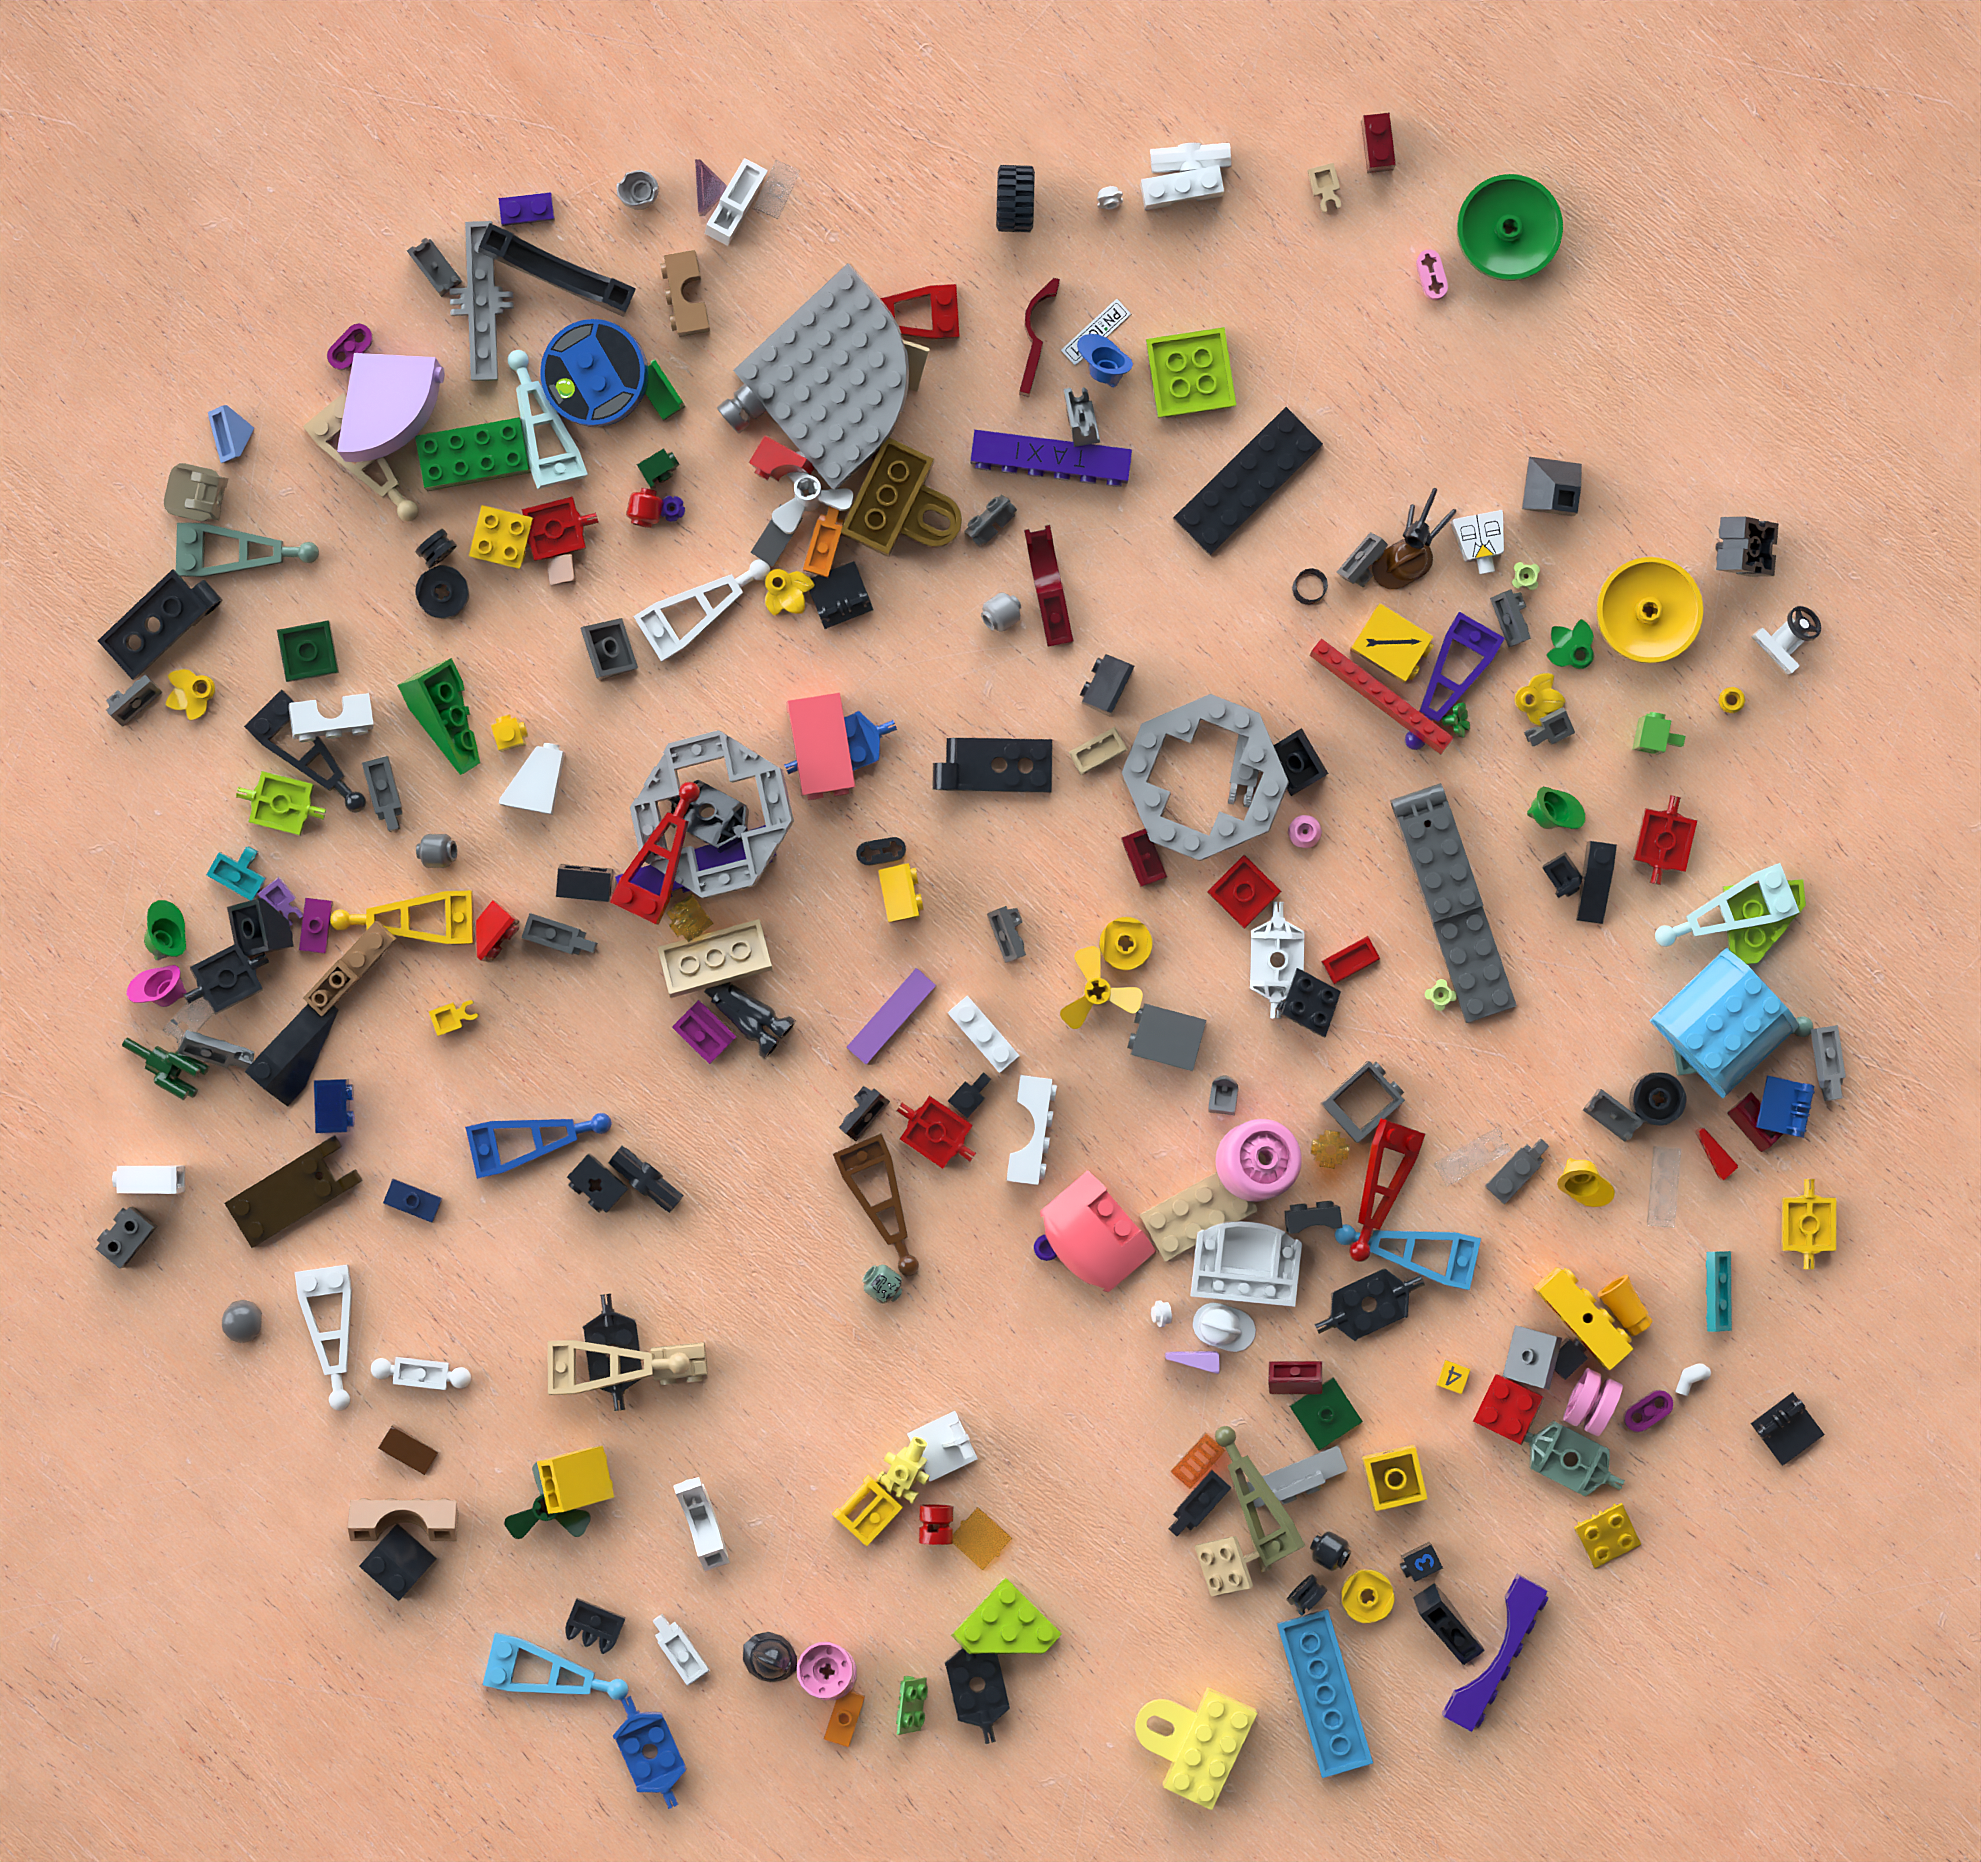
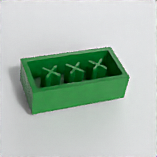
(472, 454)

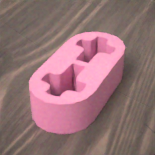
(1438, 273)

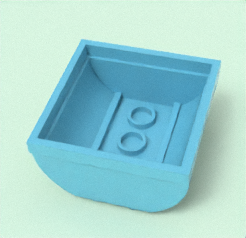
(1725, 1022)

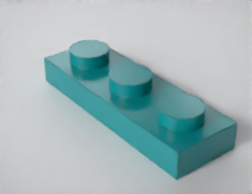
(1718, 1291)

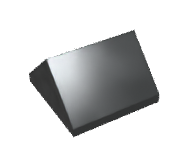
(609, 648)

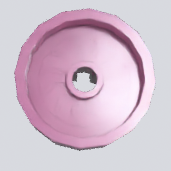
(1592, 1402)

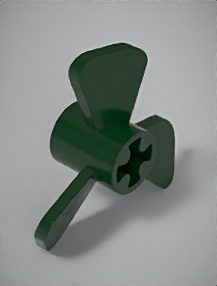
(520, 1523)

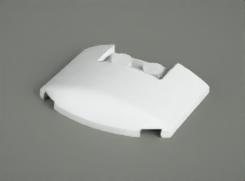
(1246, 1264)

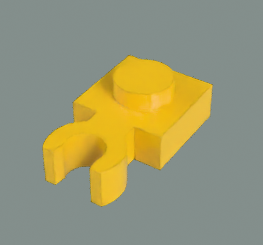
(448, 1017)

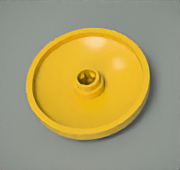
(1674, 606)

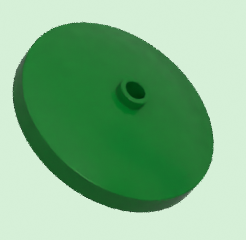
(1515, 203)

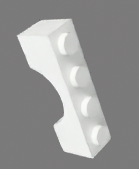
(1026, 1164)

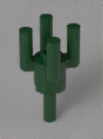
(168, 1067)

